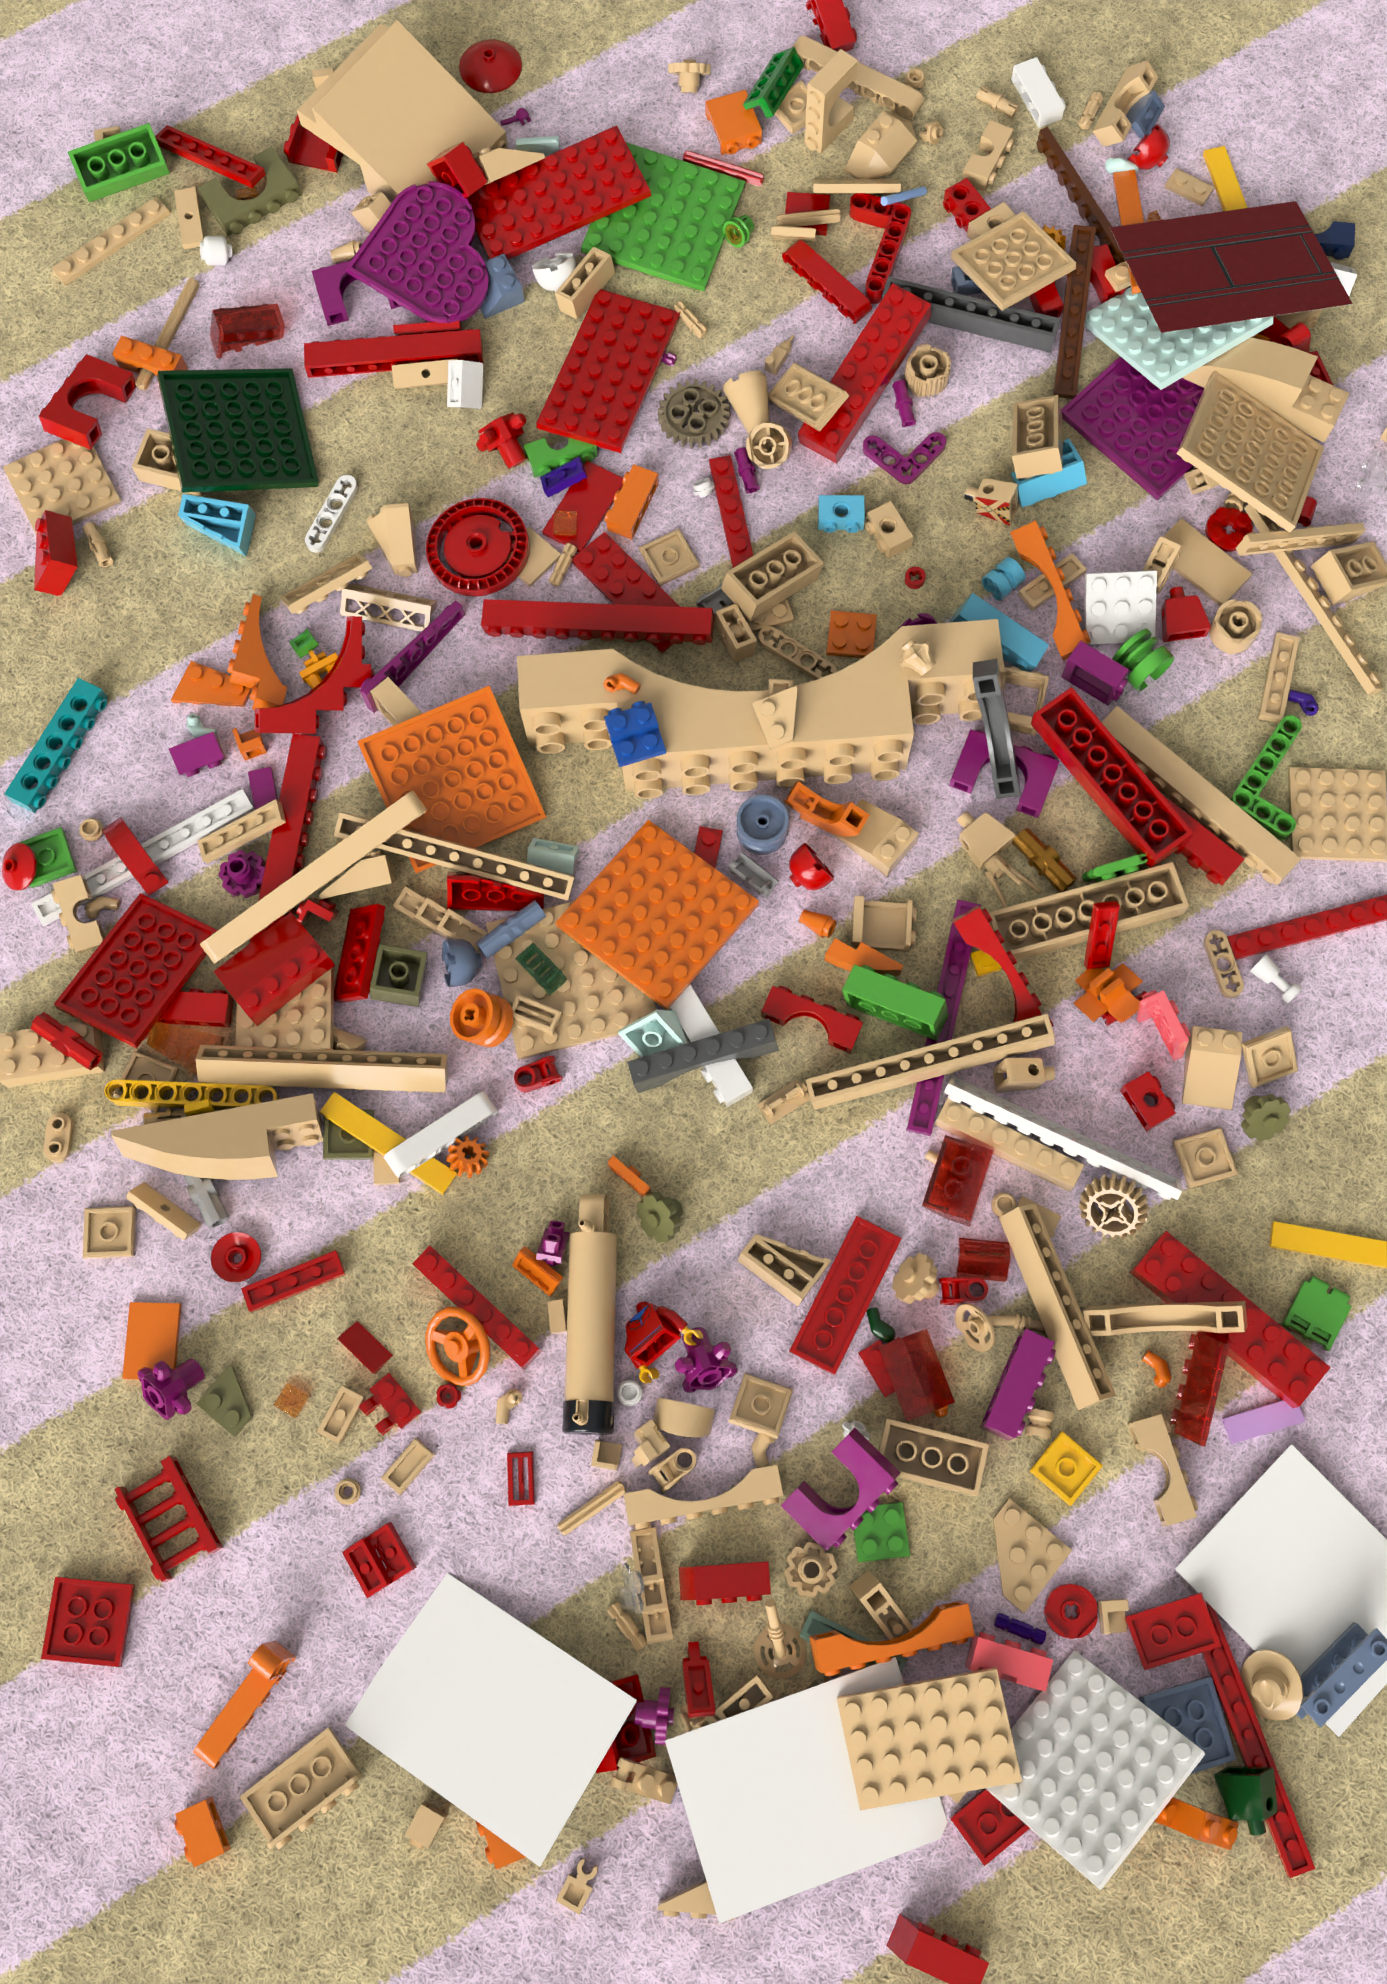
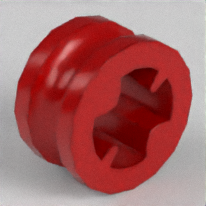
(915, 571)

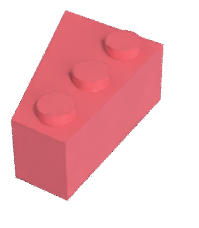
(1013, 1664)

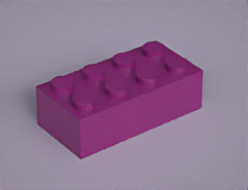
(1017, 1384)

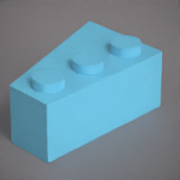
(220, 520)

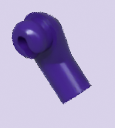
(1305, 700)

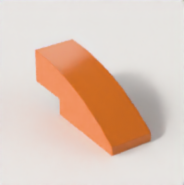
(845, 957)

